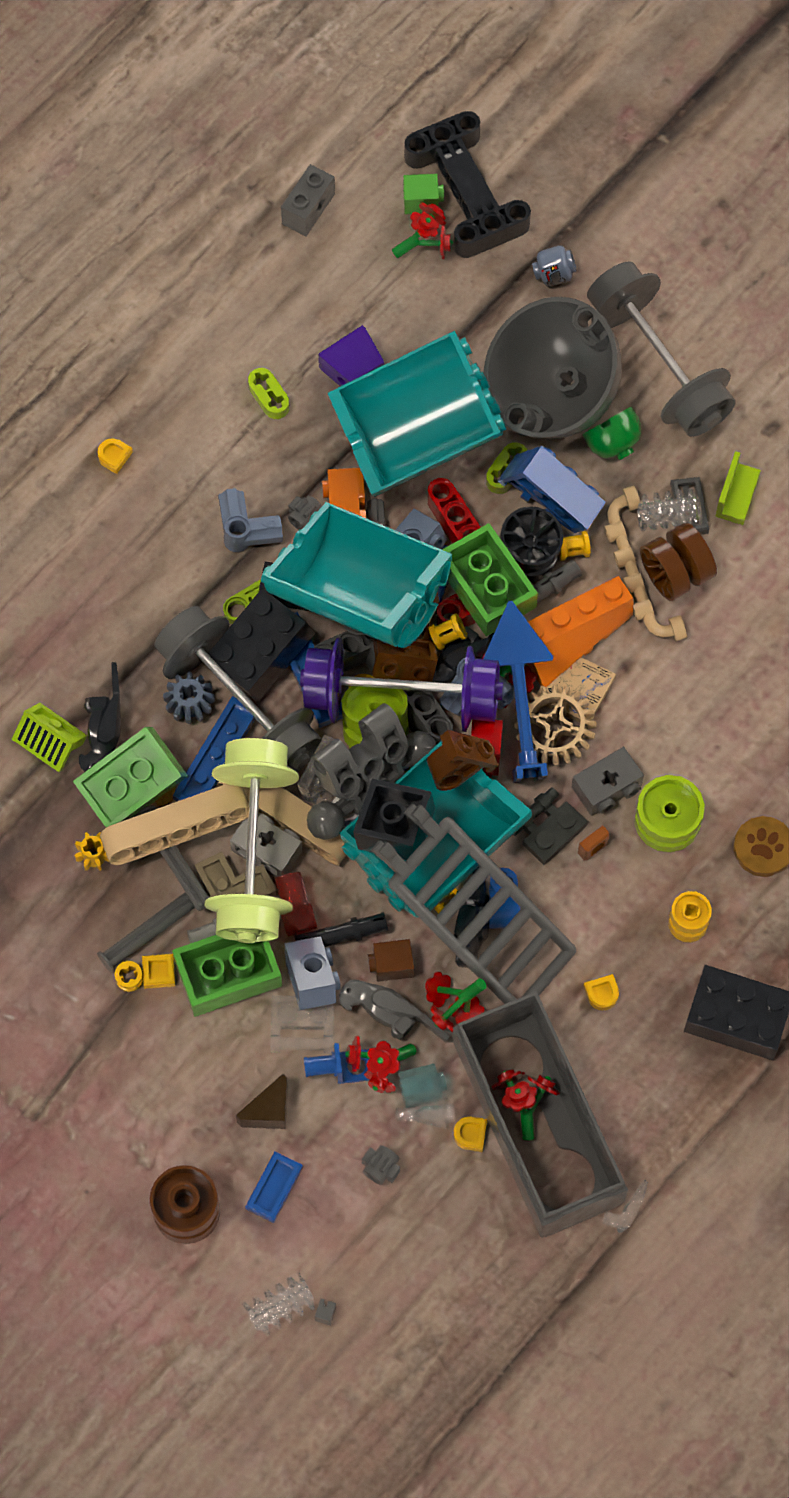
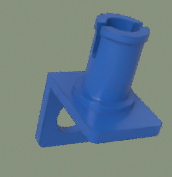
(334, 1064)

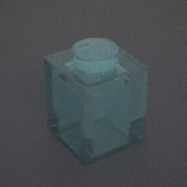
(421, 1085)

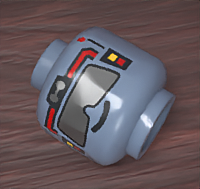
(554, 265)

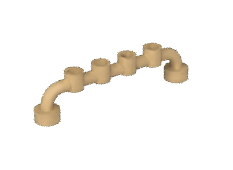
(634, 583)

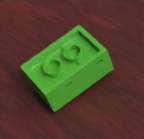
(130, 777)

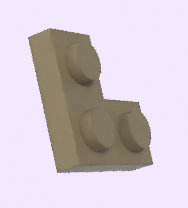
(220, 880)

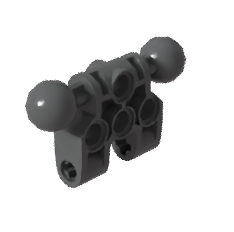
(348, 772)

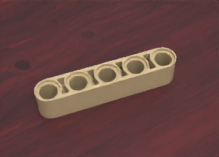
(291, 813)
(175, 824)

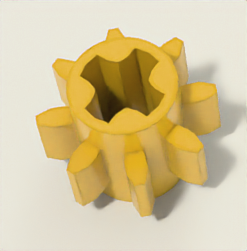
(89, 859)

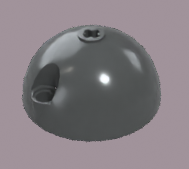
(538, 359)

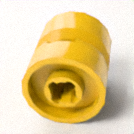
(689, 916)

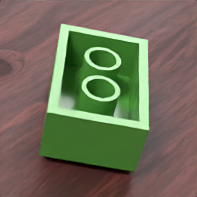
(488, 578)
(225, 972)

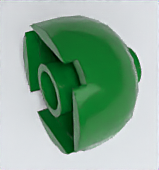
(615, 435)

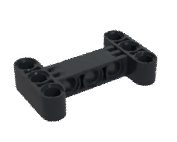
(467, 184)

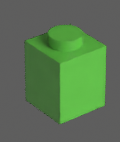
(421, 189)

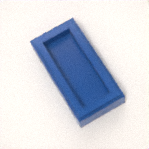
(274, 1187)

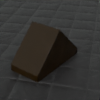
(268, 1108)

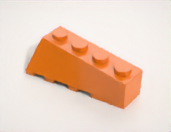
(346, 490)
(579, 625)

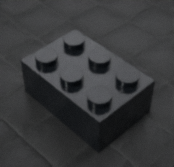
(261, 644)
(738, 1012)

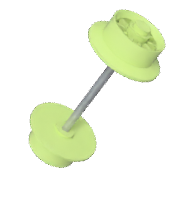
(253, 765)

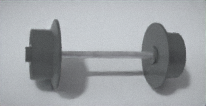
(700, 402)
(187, 644)

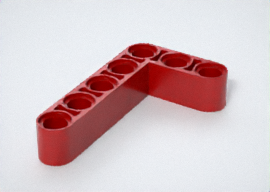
(442, 510)

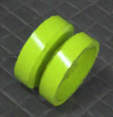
(361, 701)
(669, 813)

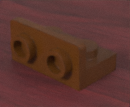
(411, 663)

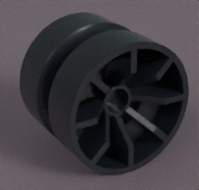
(533, 540)

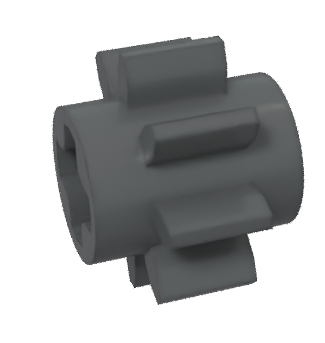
(301, 511)
(381, 1165)

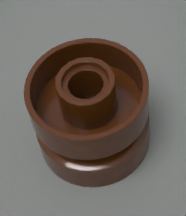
(678, 561)
(185, 1204)

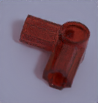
(302, 917)

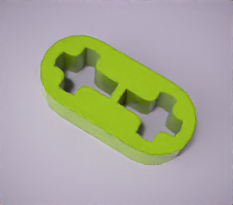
(264, 396)
(500, 465)

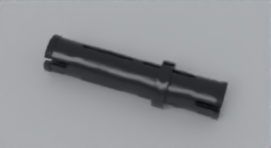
(349, 930)

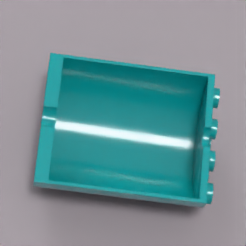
(417, 413)
(360, 575)
(479, 808)

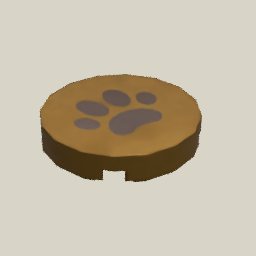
(762, 846)

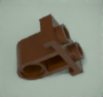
(459, 759)

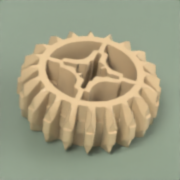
(568, 729)

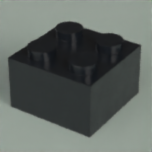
(384, 817)

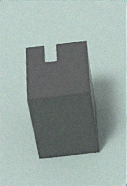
(325, 1314)

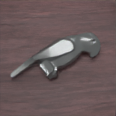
(386, 1008)

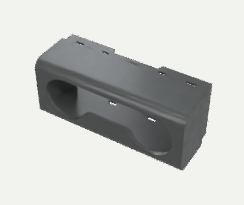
(566, 1113)

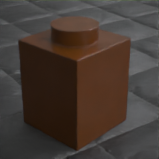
(392, 960)

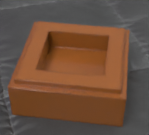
(593, 843)

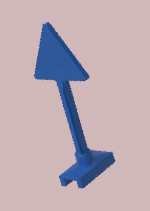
(516, 645)

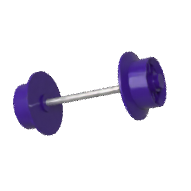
(324, 680)

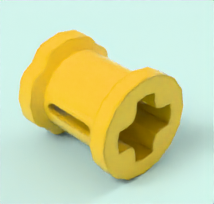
(575, 546)
(437, 632)

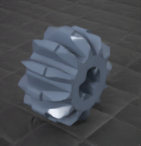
(187, 688)

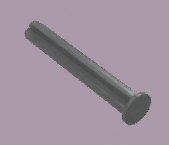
(182, 871)
(146, 932)

